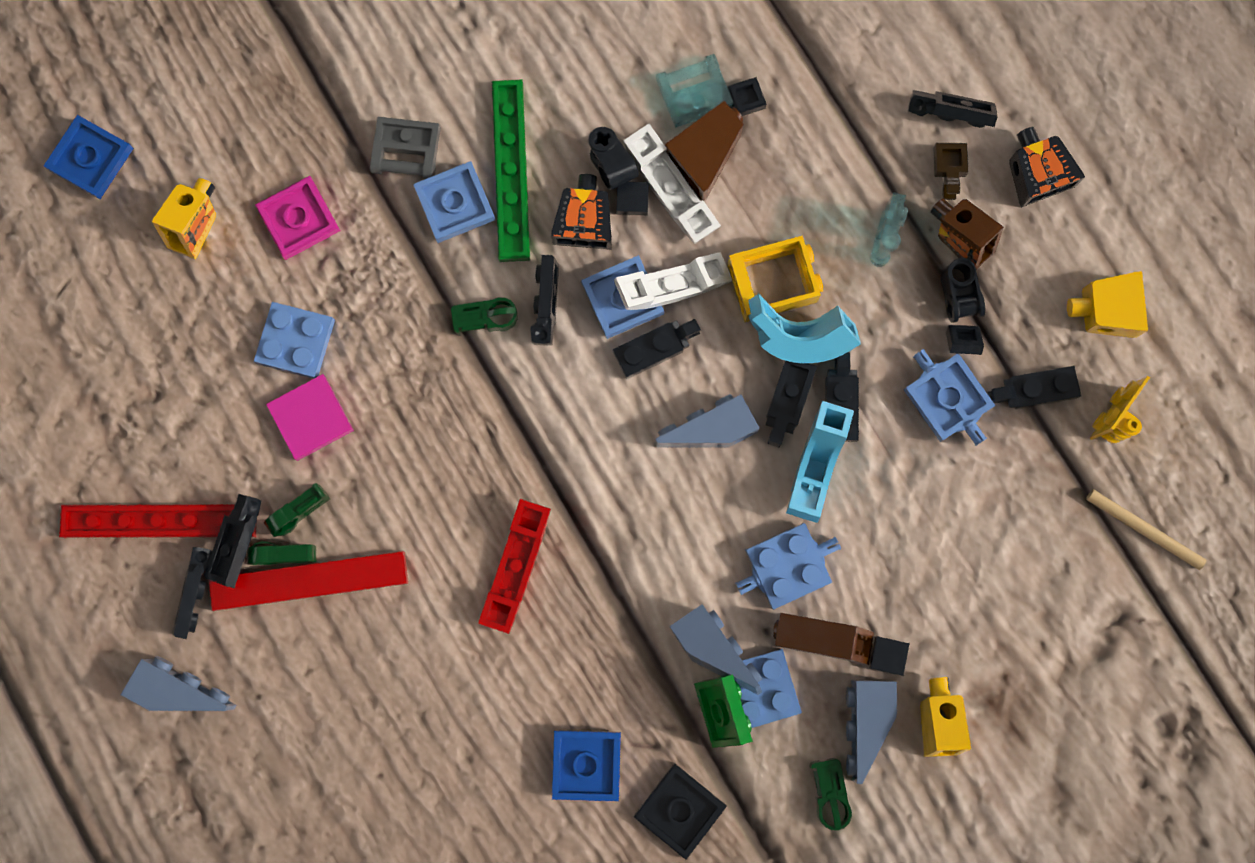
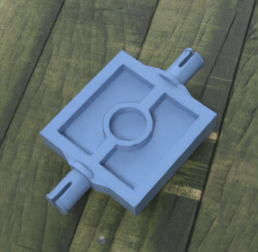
(949, 397)
(788, 566)

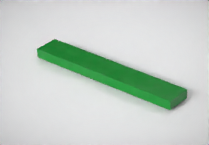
(511, 171)

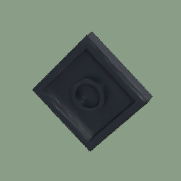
(680, 811)

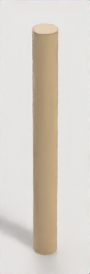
(1146, 529)

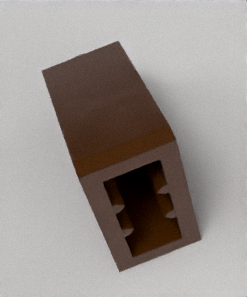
(706, 147)
(823, 638)

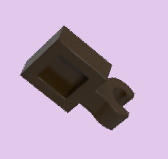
(950, 163)

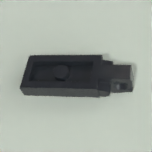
(952, 107)
(546, 302)
(655, 347)
(1038, 388)
(843, 391)
(789, 400)
(233, 541)
(192, 590)

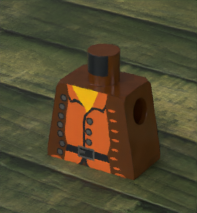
(967, 230)

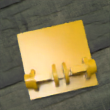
(1118, 422)

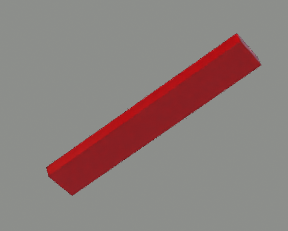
(143, 521)
(311, 581)

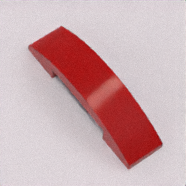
(515, 566)

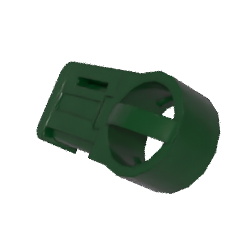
(477, 315)
(287, 517)
(280, 554)
(831, 787)

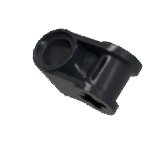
(611, 158)
(965, 297)

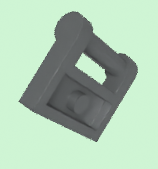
(405, 138)

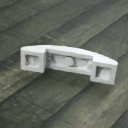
(669, 184)
(673, 284)

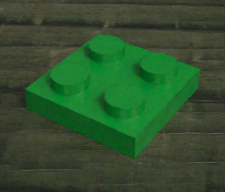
(723, 711)

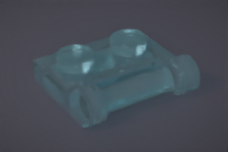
(697, 100)
(887, 234)

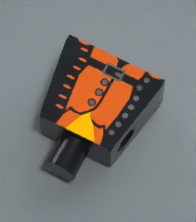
(1042, 168)
(583, 216)

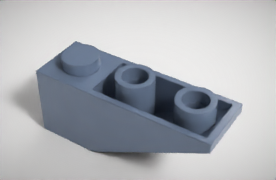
(717, 428)
(707, 646)
(161, 688)
(872, 716)

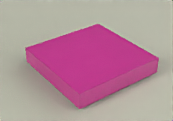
(297, 217)
(310, 417)

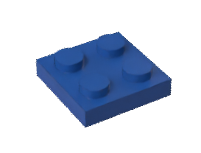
(88, 157)
(586, 765)

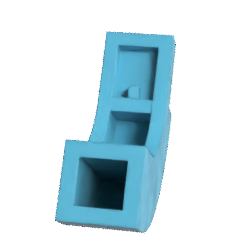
(803, 341)
(818, 461)

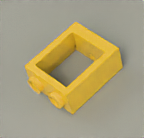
(804, 257)

